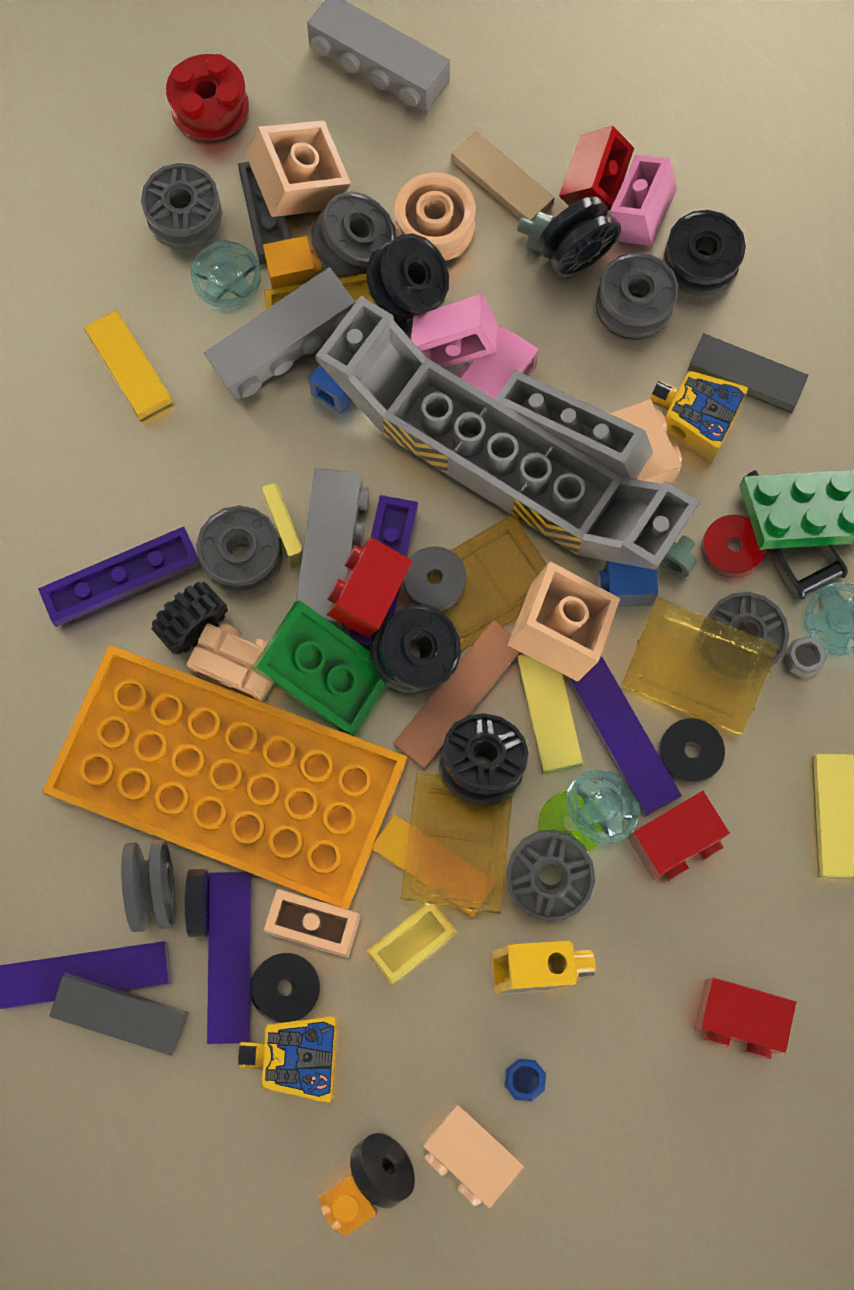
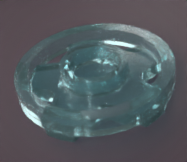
(225, 274)
(834, 619)
(604, 804)

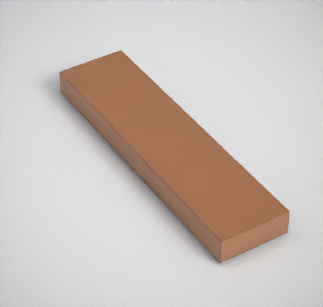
(457, 696)

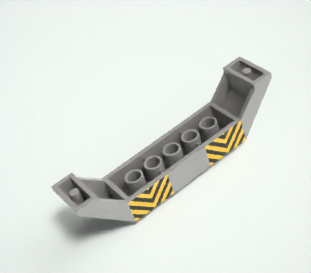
(499, 449)

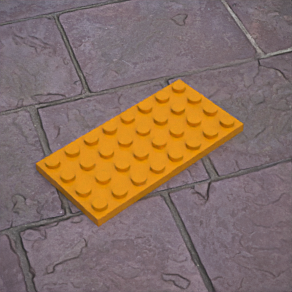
(227, 777)

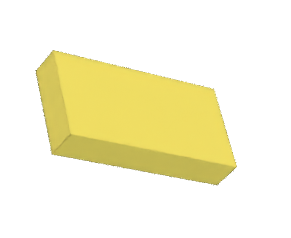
(283, 524)
(411, 942)

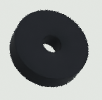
(706, 741)
(197, 903)
(265, 988)
(382, 1170)

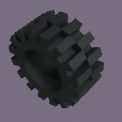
(186, 617)

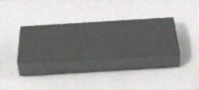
(263, 226)
(762, 376)
(118, 1014)

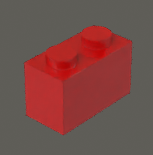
(597, 167)
(368, 587)
(679, 836)
(744, 1016)

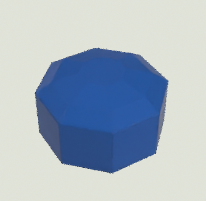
(525, 1080)

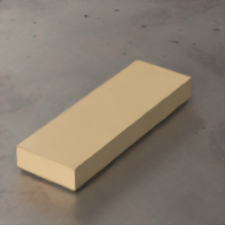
(501, 177)

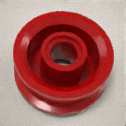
(210, 78)

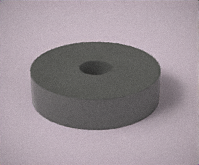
(435, 561)

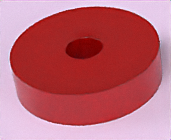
(722, 559)

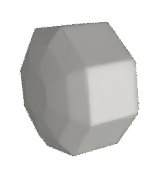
(805, 656)

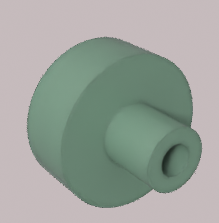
(534, 228)
(679, 558)

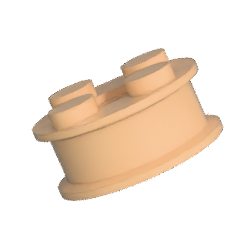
(442, 196)

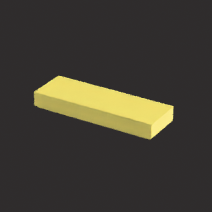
(549, 715)
(835, 814)

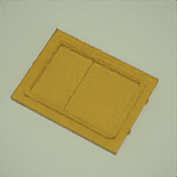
(498, 576)
(699, 666)
(455, 849)

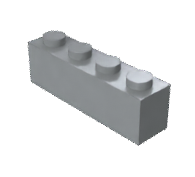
(379, 53)
(281, 335)
(589, 429)
(330, 535)

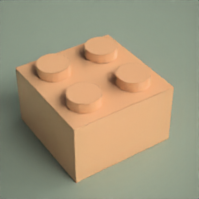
(296, 167)
(564, 622)

